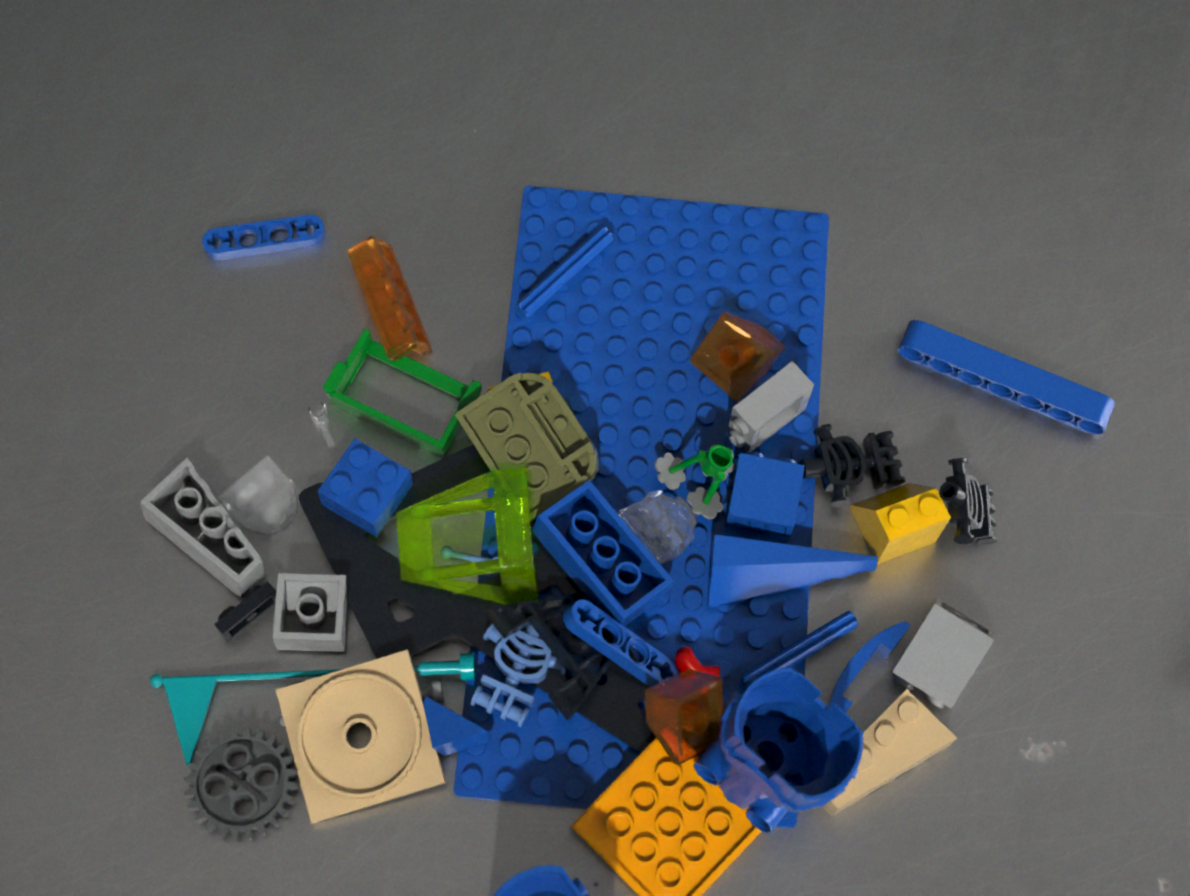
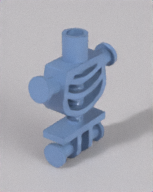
(529, 646)

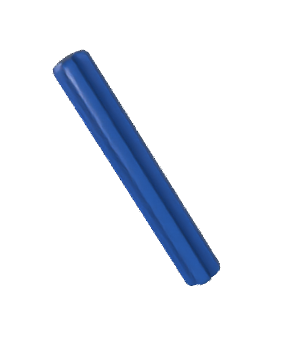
(564, 271)
(805, 646)

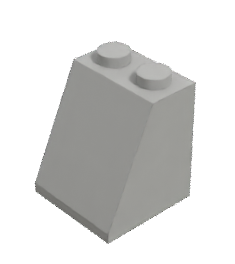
(943, 654)

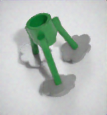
(714, 463)

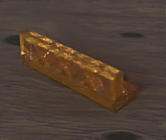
(388, 299)

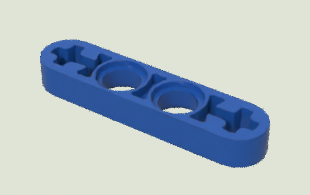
(264, 242)
(622, 640)

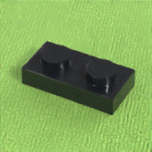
(236, 619)

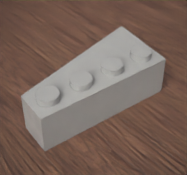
(202, 528)

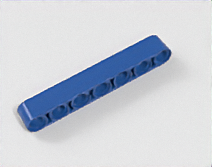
(1006, 377)

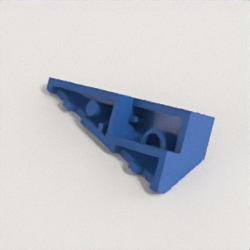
(756, 568)

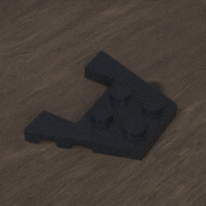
(576, 656)

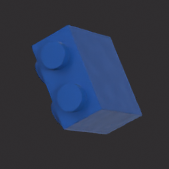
(765, 494)

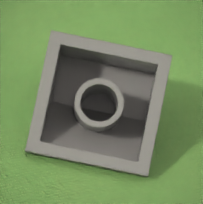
(310, 612)

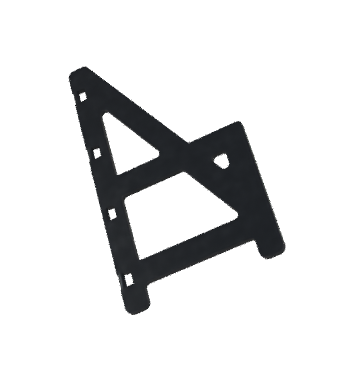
(440, 614)

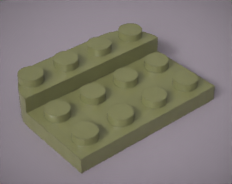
(532, 428)

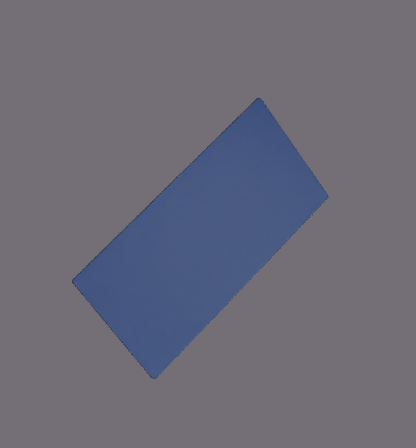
(621, 361)

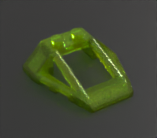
(512, 531)

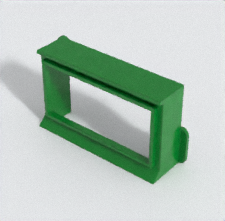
(345, 373)

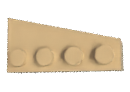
(892, 745)

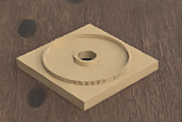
(394, 762)

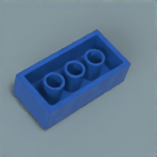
(602, 554)

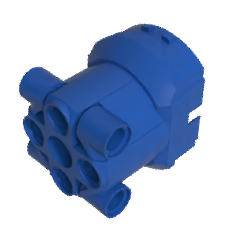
(818, 759)

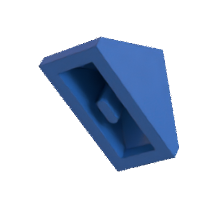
(451, 731)

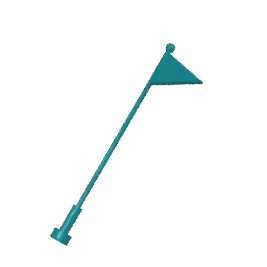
(192, 695)

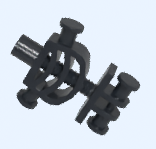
(846, 455)
(968, 505)

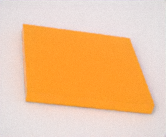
(665, 827)

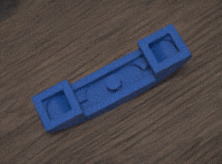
(881, 643)

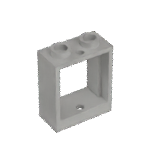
(769, 407)

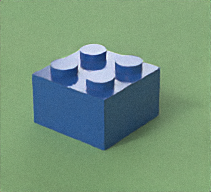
(365, 487)

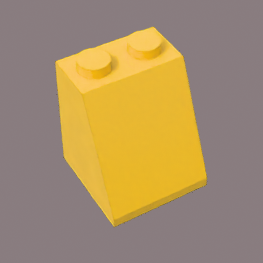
(901, 520)

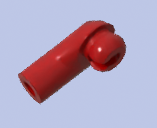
(687, 660)

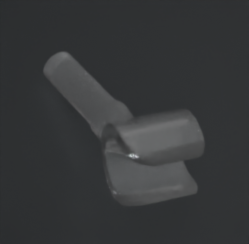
(322, 421)

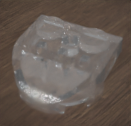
(262, 499)
(661, 524)

